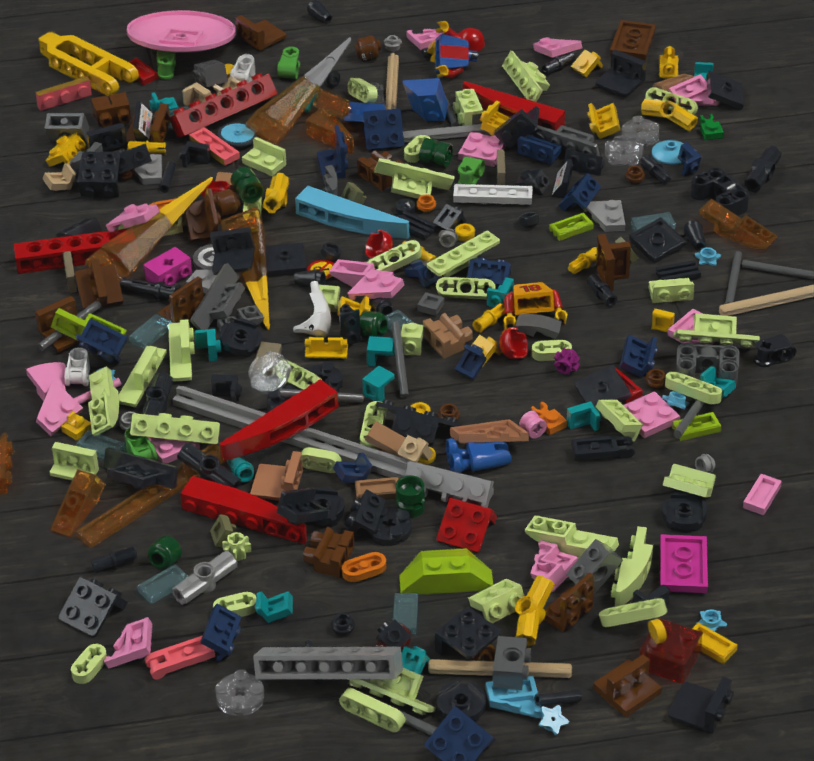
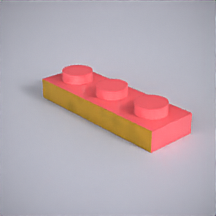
(63, 93)
(218, 148)

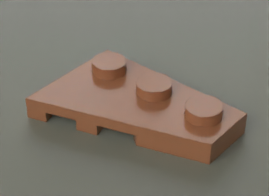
(489, 432)

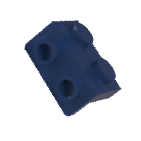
(538, 149)
(638, 355)

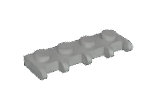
(452, 483)

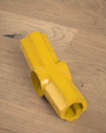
(660, 109)
(277, 193)
(531, 609)

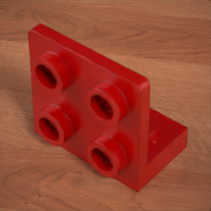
(465, 525)

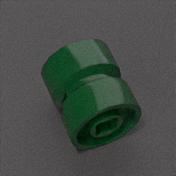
(434, 152)
(247, 185)
(410, 495)

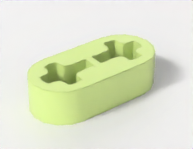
(412, 150)
(547, 349)
(319, 459)
(237, 602)
(87, 663)

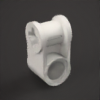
(244, 68)
(77, 367)

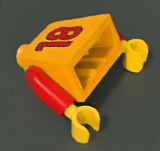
(532, 299)

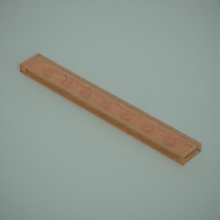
(137, 505)

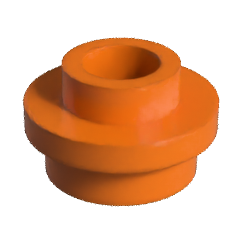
(426, 203)

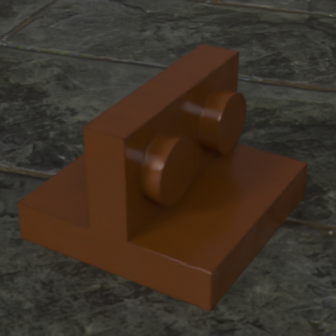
(612, 260)
(99, 284)
(628, 686)

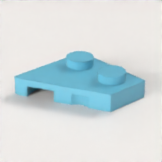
(515, 700)

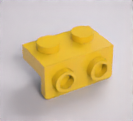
(492, 119)
(604, 120)
(66, 149)

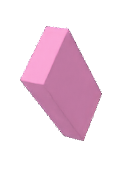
(762, 494)

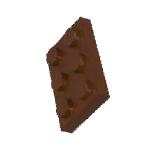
(633, 38)

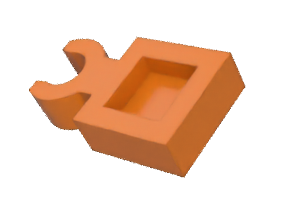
(553, 418)

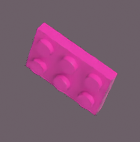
(684, 563)

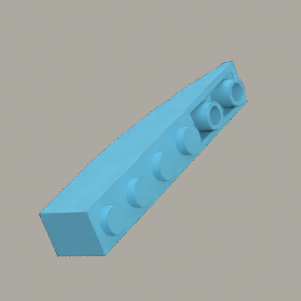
(348, 214)

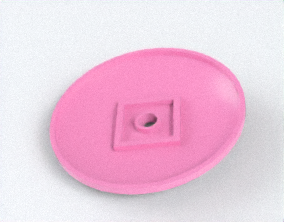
(181, 31)

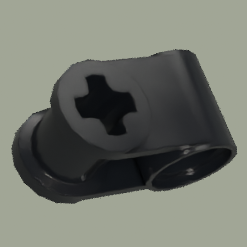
(776, 349)

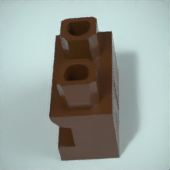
(111, 112)
(366, 169)
(331, 551)

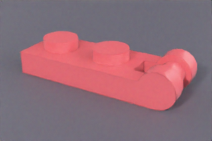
(177, 657)

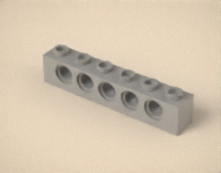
(328, 663)

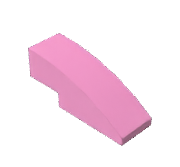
(352, 271)

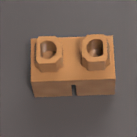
(446, 334)

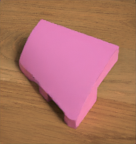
(44, 374)
(552, 563)

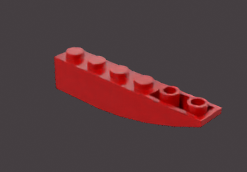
(509, 105)
(282, 421)
(241, 508)

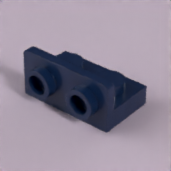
(581, 193)
(492, 270)
(221, 631)

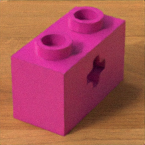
(168, 267)

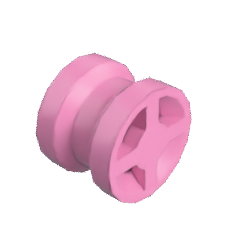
(533, 424)

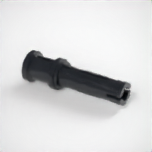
(159, 289)

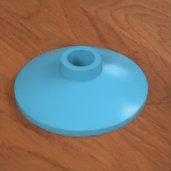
(667, 152)

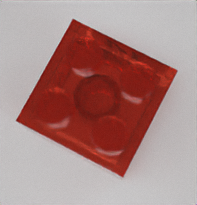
(674, 656)

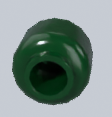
(373, 324)
(164, 552)

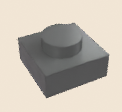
(430, 304)

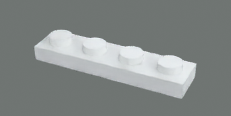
(492, 194)

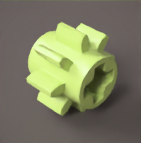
(237, 545)

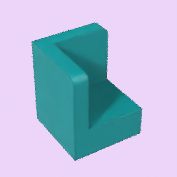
(379, 346)
(374, 383)

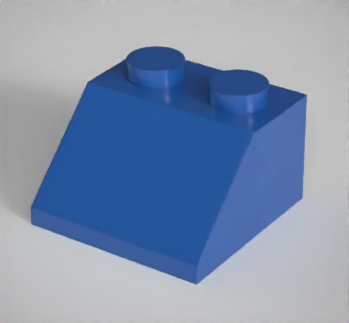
(427, 98)

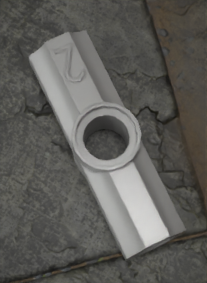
(204, 577)

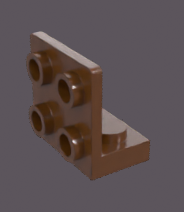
(259, 34)
(158, 127)
(202, 218)
(184, 301)
(45, 317)
(571, 604)

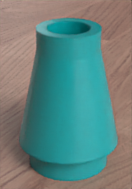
(241, 468)

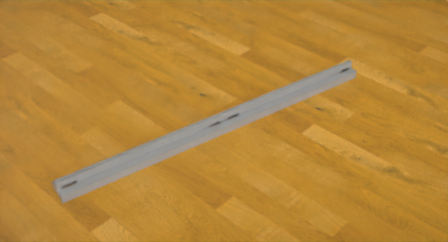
(242, 416)

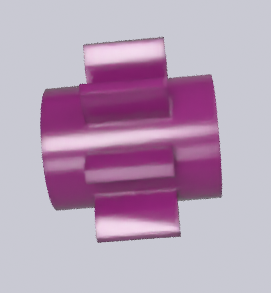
(566, 361)

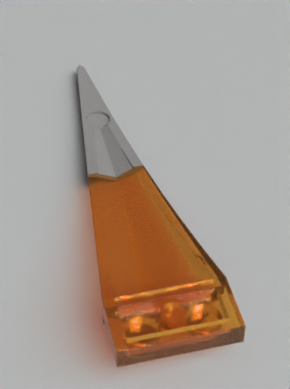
(281, 113)

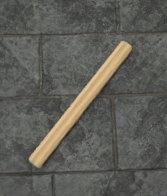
(392, 82)
(767, 301)
(468, 667)

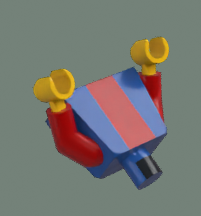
(451, 52)

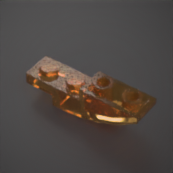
(743, 231)

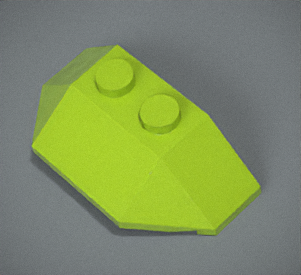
(445, 573)

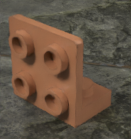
(274, 479)

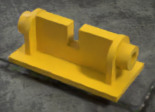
(668, 63)
(334, 348)

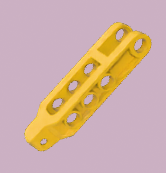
(103, 63)

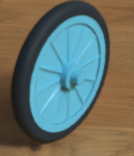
(236, 134)

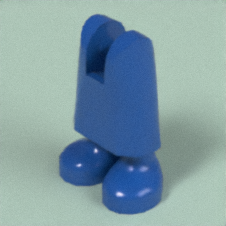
(477, 455)

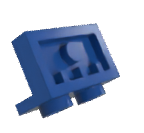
(357, 110)

